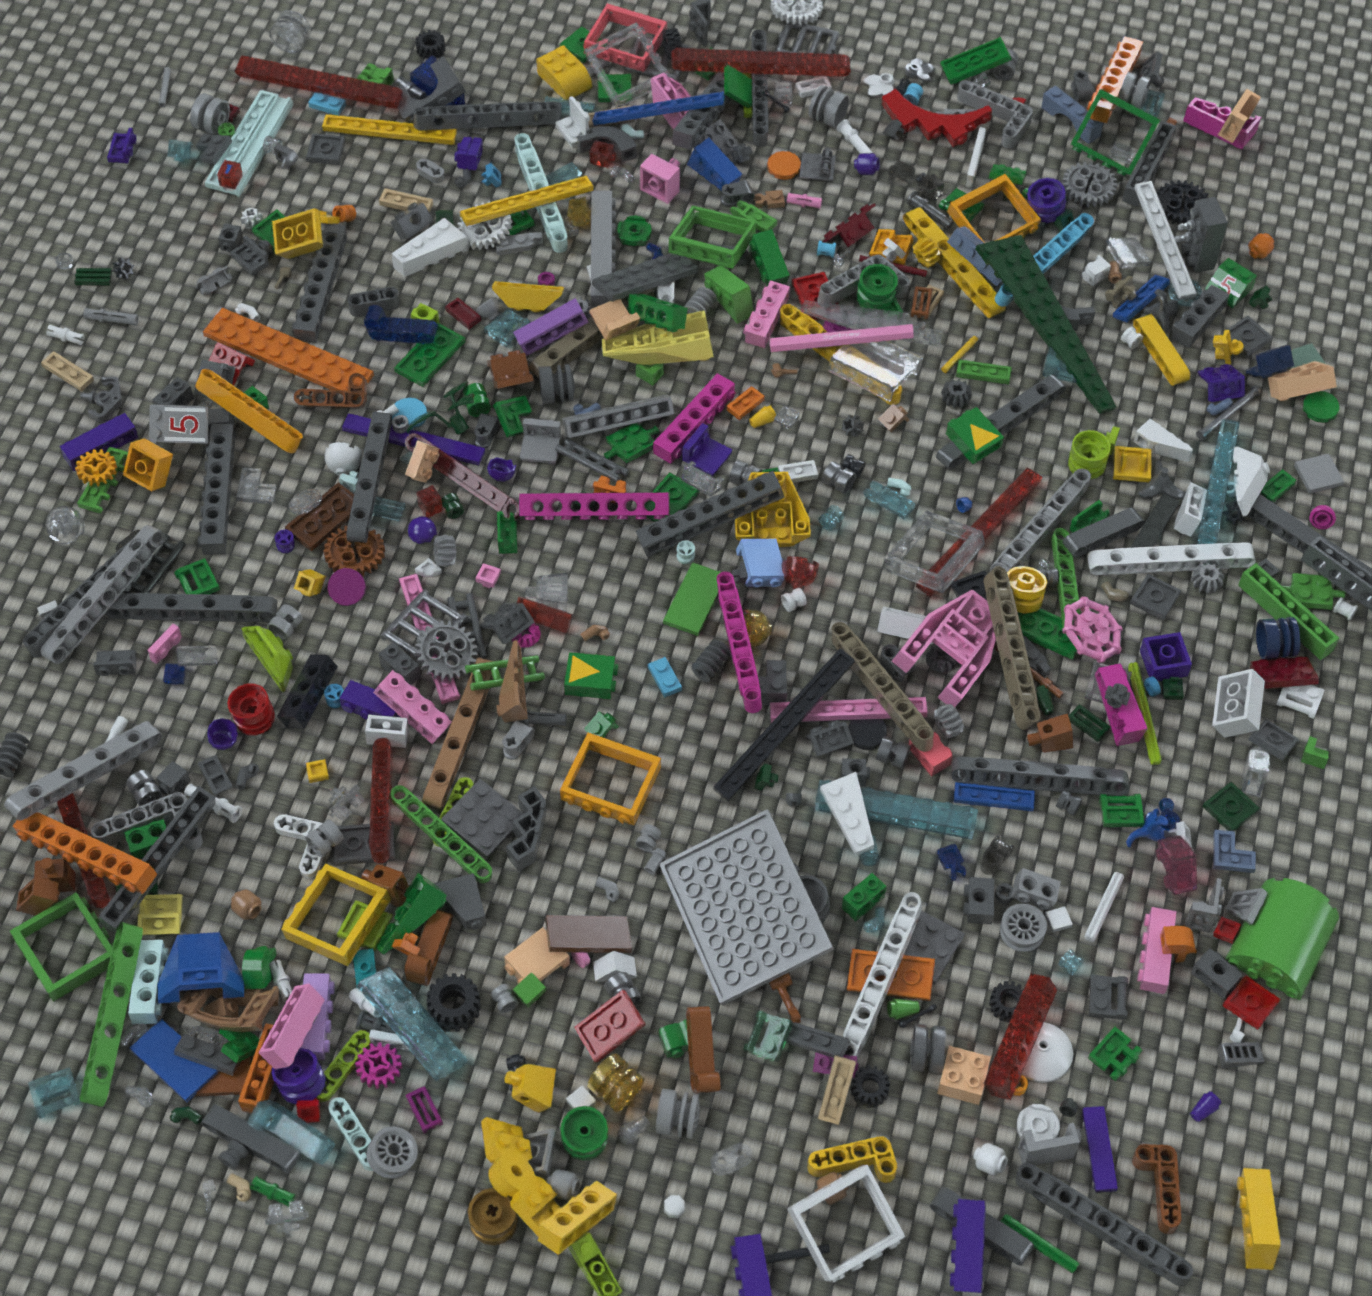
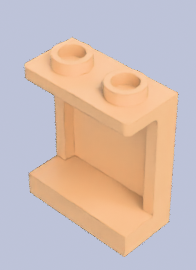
(1239, 115)
(534, 958)

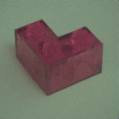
(1179, 864)

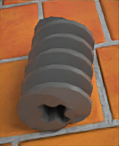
(711, 660)
(10, 751)

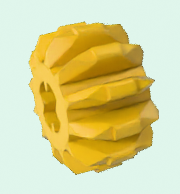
(926, 252)

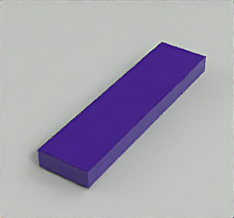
(1099, 1149)

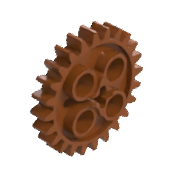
(341, 555)

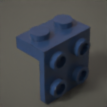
(1272, 361)

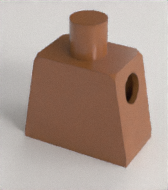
(1053, 734)
(58, 871)
(389, 879)

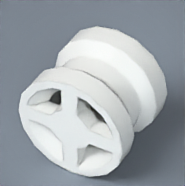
(1131, 337)

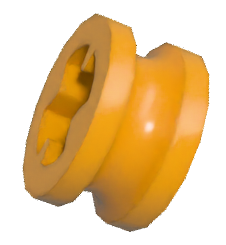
(1020, 1091)

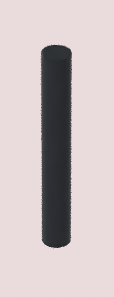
(793, 1254)

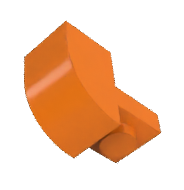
(1177, 941)

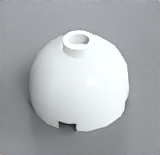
(342, 458)

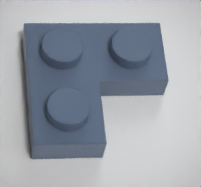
(1227, 857)

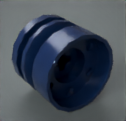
(1277, 637)

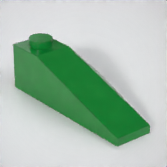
(421, 903)

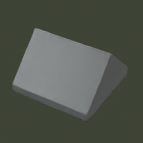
(542, 1151)

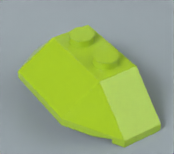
(270, 653)

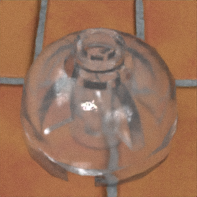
(64, 524)

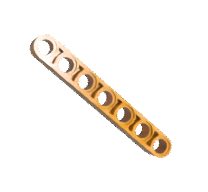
(248, 411)

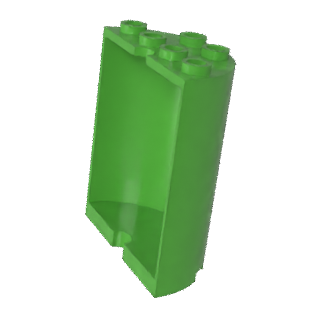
(1285, 936)

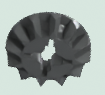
(939, 665)

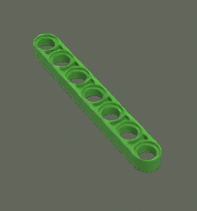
(1069, 574)
(445, 842)

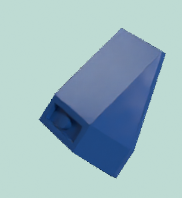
(199, 963)

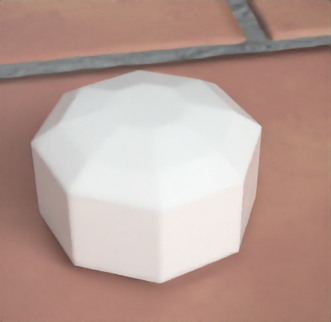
(674, 1206)

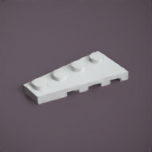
(848, 808)

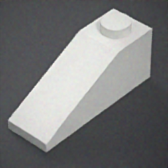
(1191, 510)

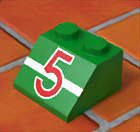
(1233, 280)

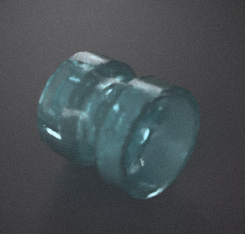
(831, 517)

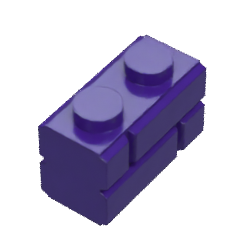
(469, 153)

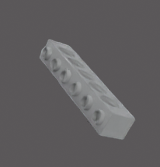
(618, 416)

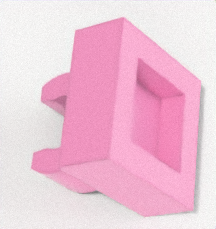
(488, 575)

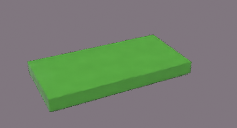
(693, 600)

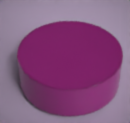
(546, 278)

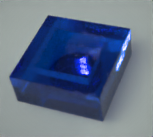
(174, 674)

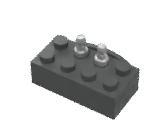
(1204, 234)

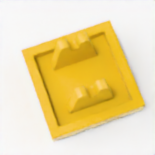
(1132, 464)

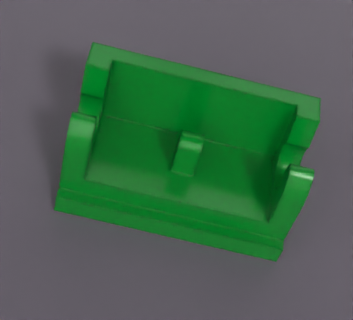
(1089, 516)
(506, 533)

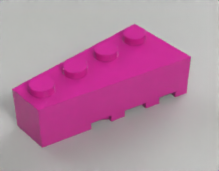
(1210, 119)
(1127, 721)

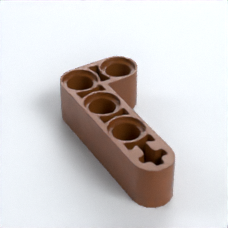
(330, 395)
(421, 967)
(700, 1050)
(1163, 1188)

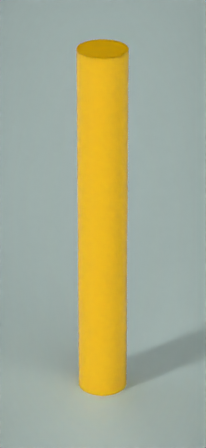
(959, 354)

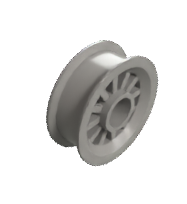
(1035, 929)
(404, 1156)

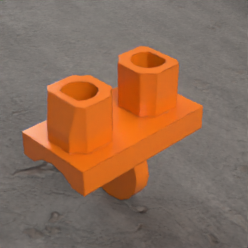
(603, 486)

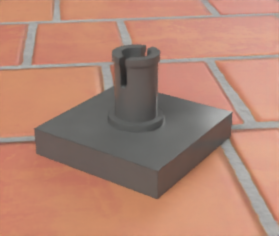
(1150, 68)

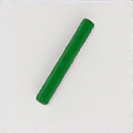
(1041, 1244)

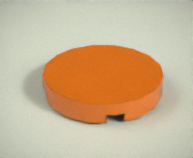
(784, 165)

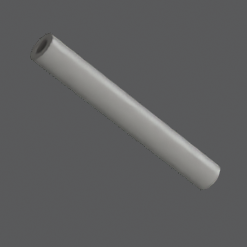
(164, 89)

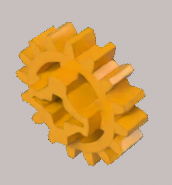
(96, 467)

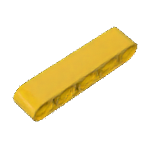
(1162, 350)

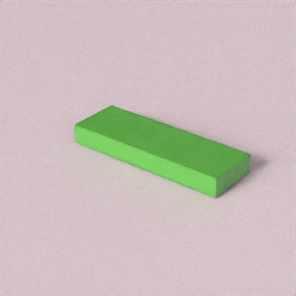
(983, 372)

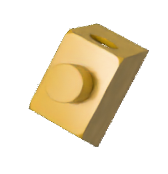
(532, 1086)

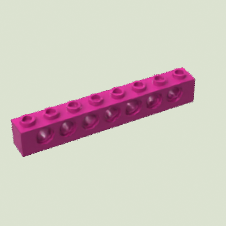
(528, 501)

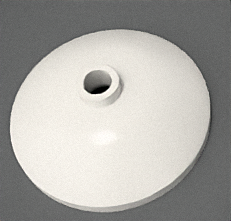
(1050, 1062)

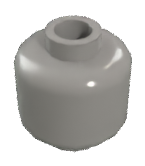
(564, 1184)

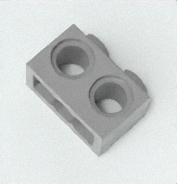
(1037, 885)

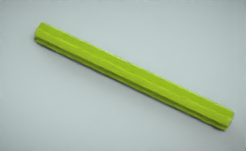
(1140, 696)

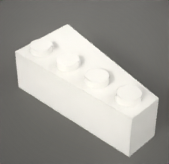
(429, 247)

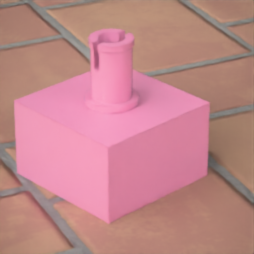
(660, 178)

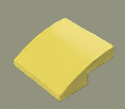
(161, 914)

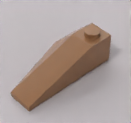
(512, 694)

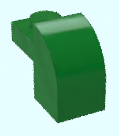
(256, 967)

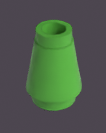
(901, 1008)

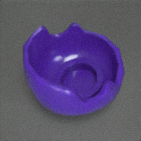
(501, 469)
(421, 530)
(222, 734)

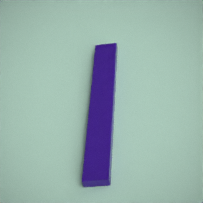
(458, 450)

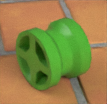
(226, 129)

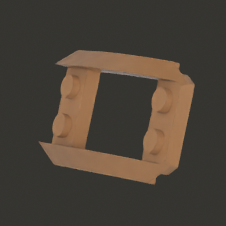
(255, 1000)

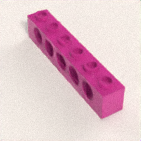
(698, 411)

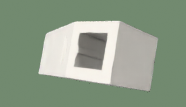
(1162, 442)

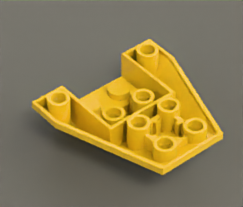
(781, 520)

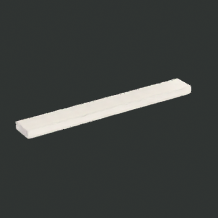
(1165, 240)

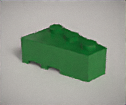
(768, 257)

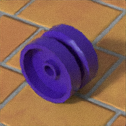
(1047, 199)
(302, 1079)

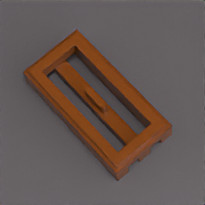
(921, 313)

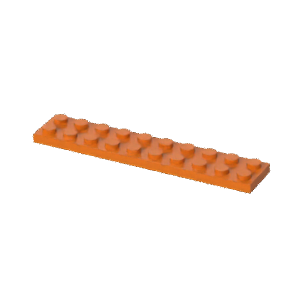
(284, 351)

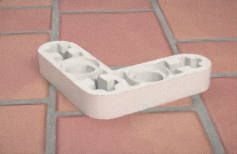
(307, 856)

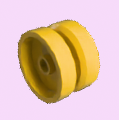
(1027, 588)

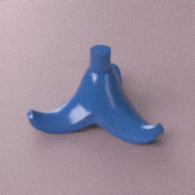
(1152, 828)

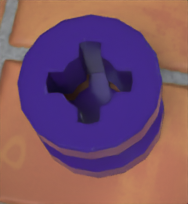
(287, 537)

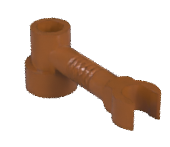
(781, 984)

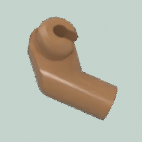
(595, 630)

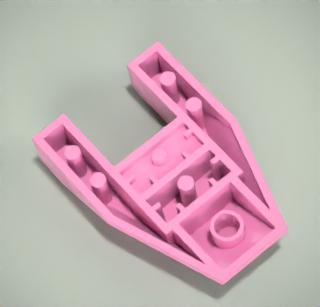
(962, 631)

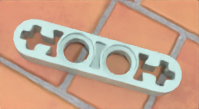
(350, 1135)

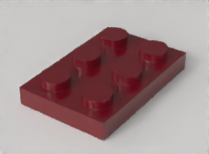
(1285, 672)

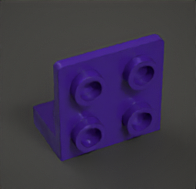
(1223, 382)
(704, 451)

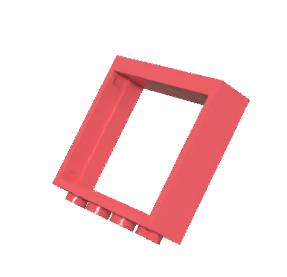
(626, 18)

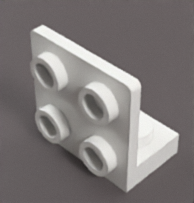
(575, 125)

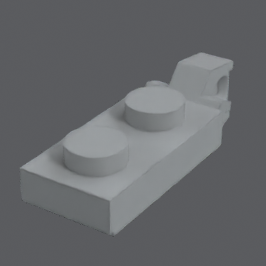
(518, 243)

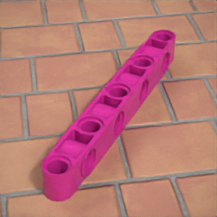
(739, 642)

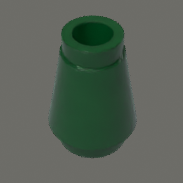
(1044, 700)

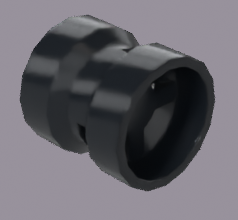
(854, 465)

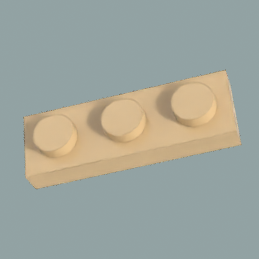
(402, 200)
(67, 371)
(836, 1090)

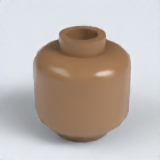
(246, 904)
(827, 1179)

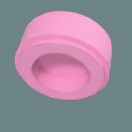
(581, 958)

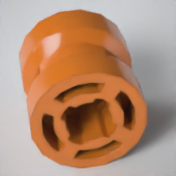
(346, 213)

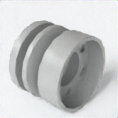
(828, 106)
(677, 1113)

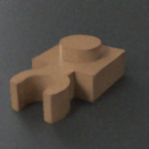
(772, 199)

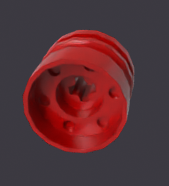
(251, 709)

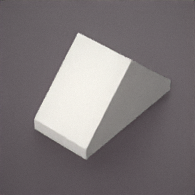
(613, 964)

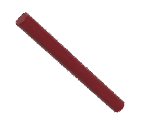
(903, 268)

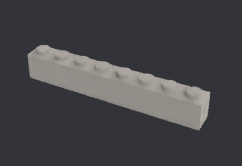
(602, 240)

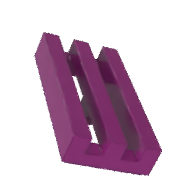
(431, 1124)

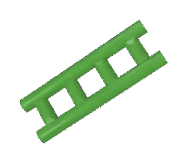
(494, 667)

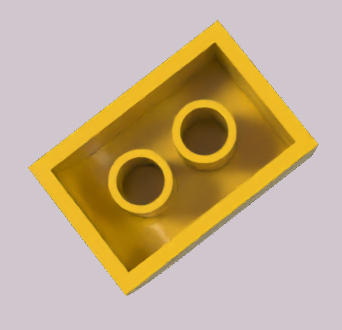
(564, 73)
(298, 234)

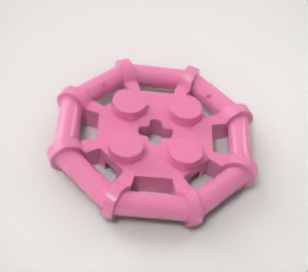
(1100, 626)

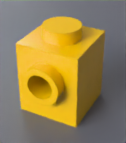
(309, 582)

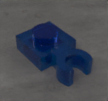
(951, 859)

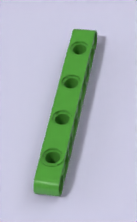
(111, 1015)

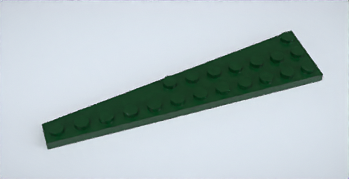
(1032, 293)

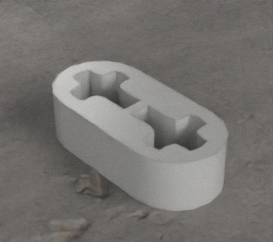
(429, 169)

